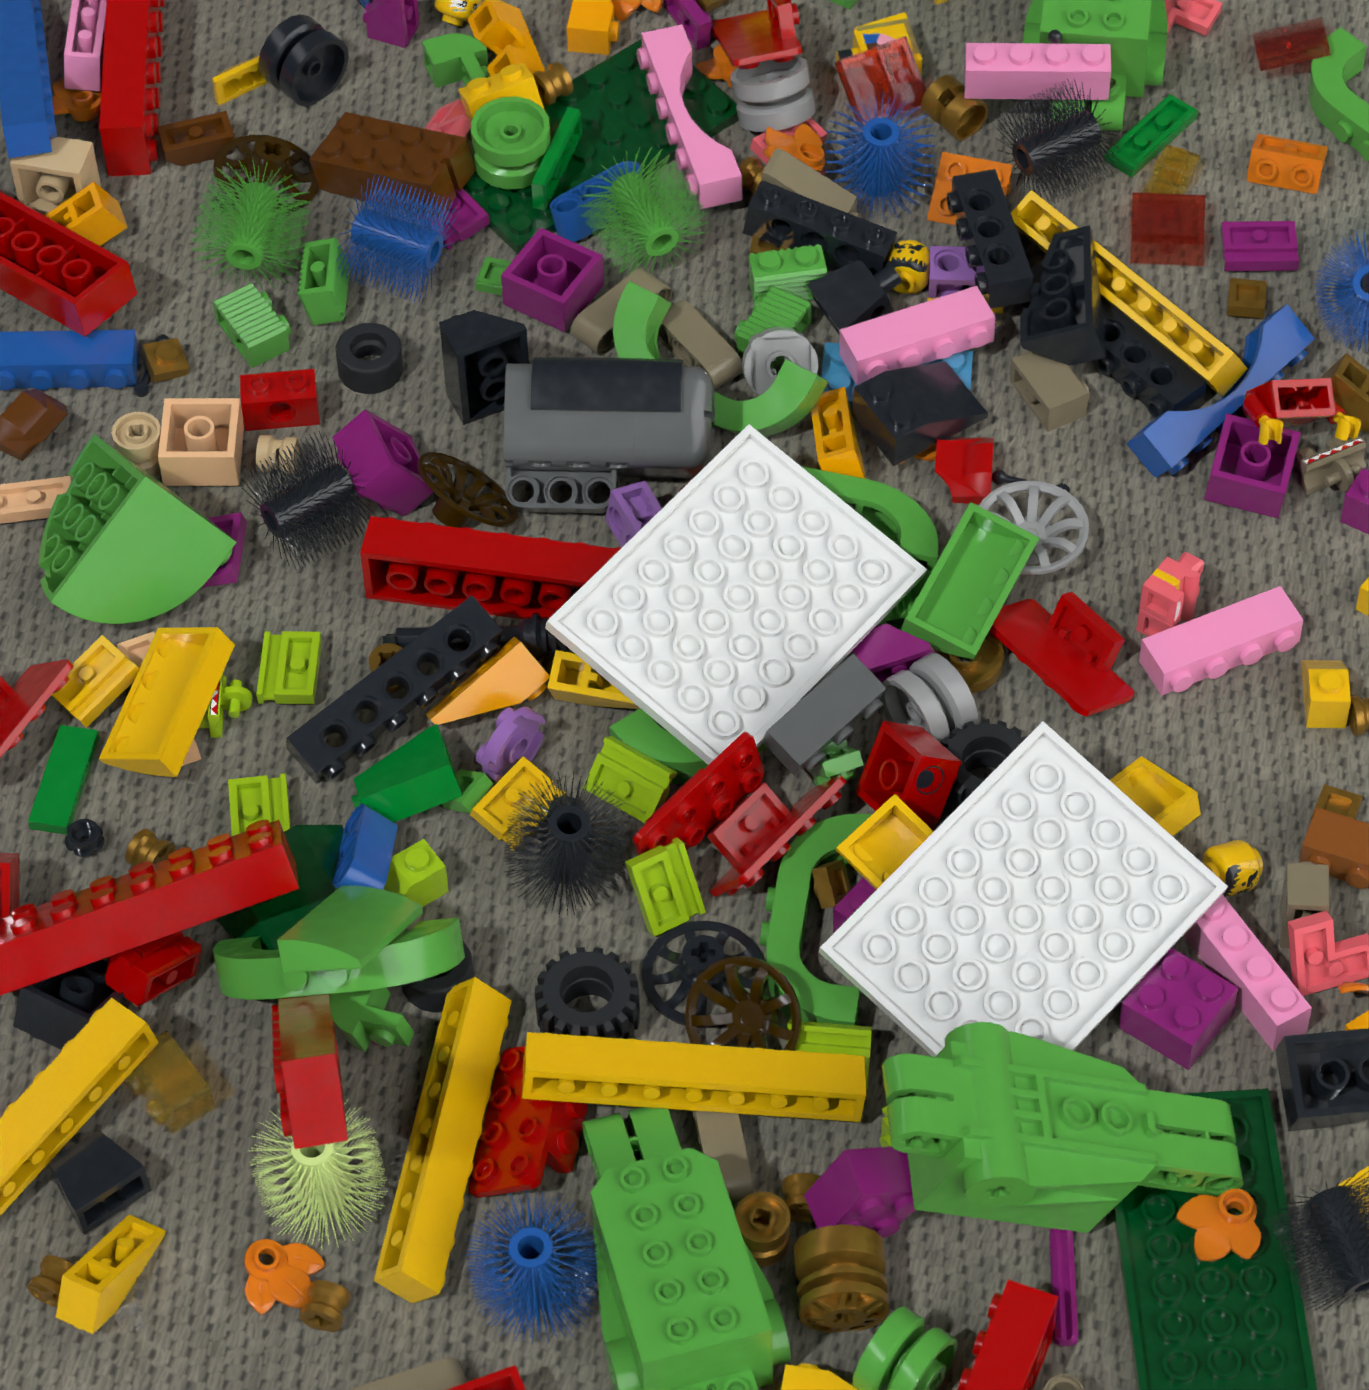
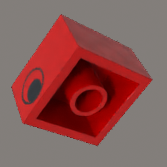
(911, 766)

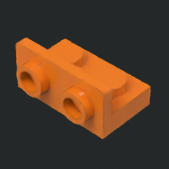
(1286, 163)

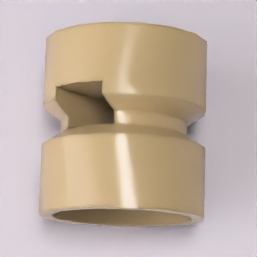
(139, 439)

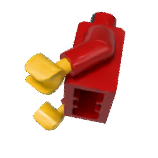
(1293, 404)

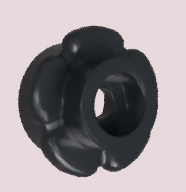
(84, 829)

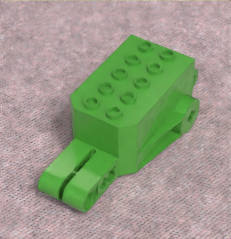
(1135, 38)
(1046, 1132)
(672, 1268)

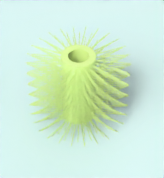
(320, 1178)

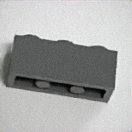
(825, 716)

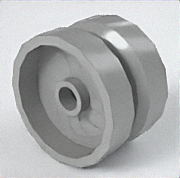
(773, 95)
(930, 697)

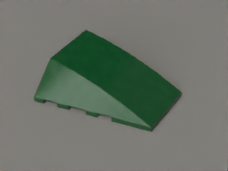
(315, 854)

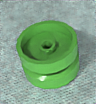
(509, 141)
(905, 1355)

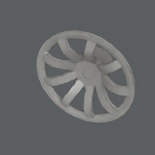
(1041, 526)

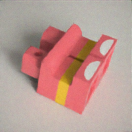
(1170, 594)

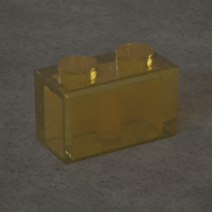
(171, 1086)

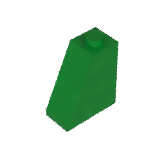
(409, 778)

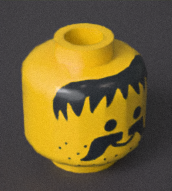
(911, 263)
(1235, 865)

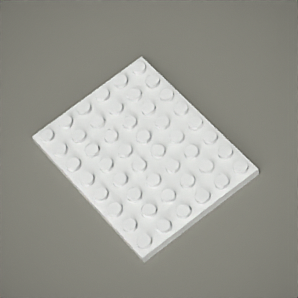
(736, 597)
(1025, 906)

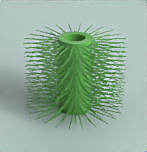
(644, 213)
(251, 225)

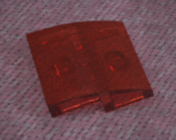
(1291, 44)
(883, 69)
(1167, 229)

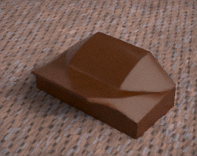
(195, 138)
(29, 422)

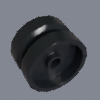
(303, 60)

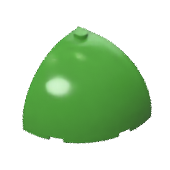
(124, 542)

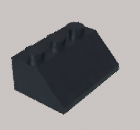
(476, 358)

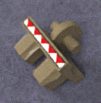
(1332, 466)

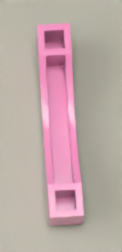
(708, 165)

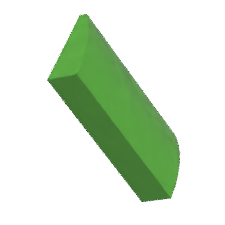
(970, 583)
(346, 929)

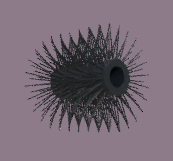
(1057, 142)
(307, 500)
(566, 844)
(1343, 1236)

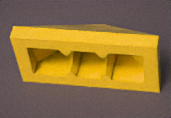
(237, 80)

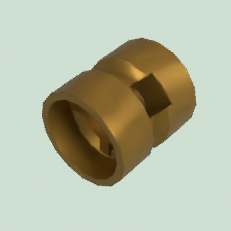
(947, 106)
(764, 1226)

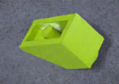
(417, 874)

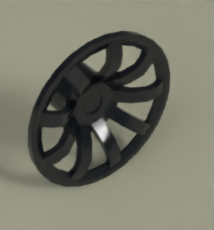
(696, 956)

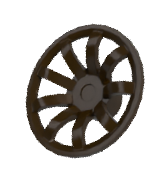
(277, 154)
(459, 506)
(748, 1014)

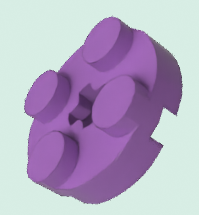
(514, 737)

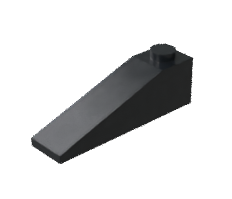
(1066, 303)

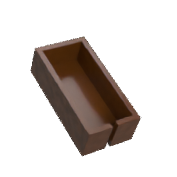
(408, 154)

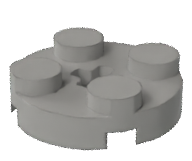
(764, 349)

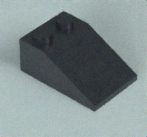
(914, 408)
(64, 1003)
(1324, 1078)

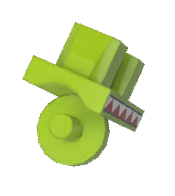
(230, 698)

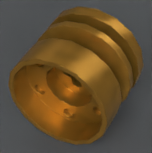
(841, 1278)

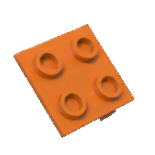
(956, 165)

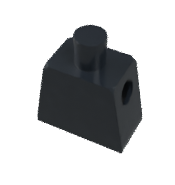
(854, 294)
(97, 1179)

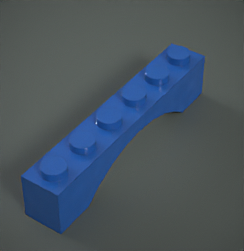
(1267, 349)

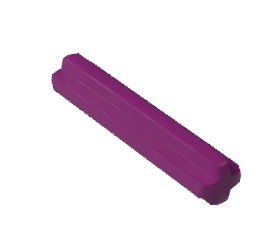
(1064, 1286)

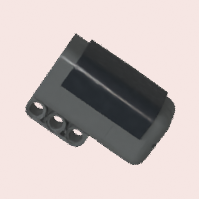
(602, 421)

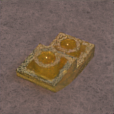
(1173, 171)

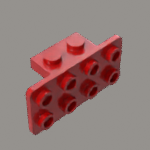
(760, 35)
(1066, 650)
(27, 698)
(704, 797)
(760, 831)
(522, 1134)

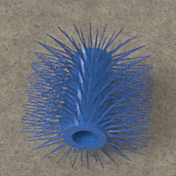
(880, 156)
(396, 238)
(1355, 294)
(534, 1268)

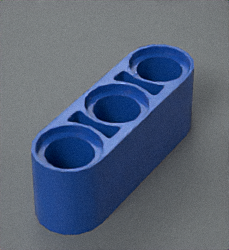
(565, 207)
(365, 850)

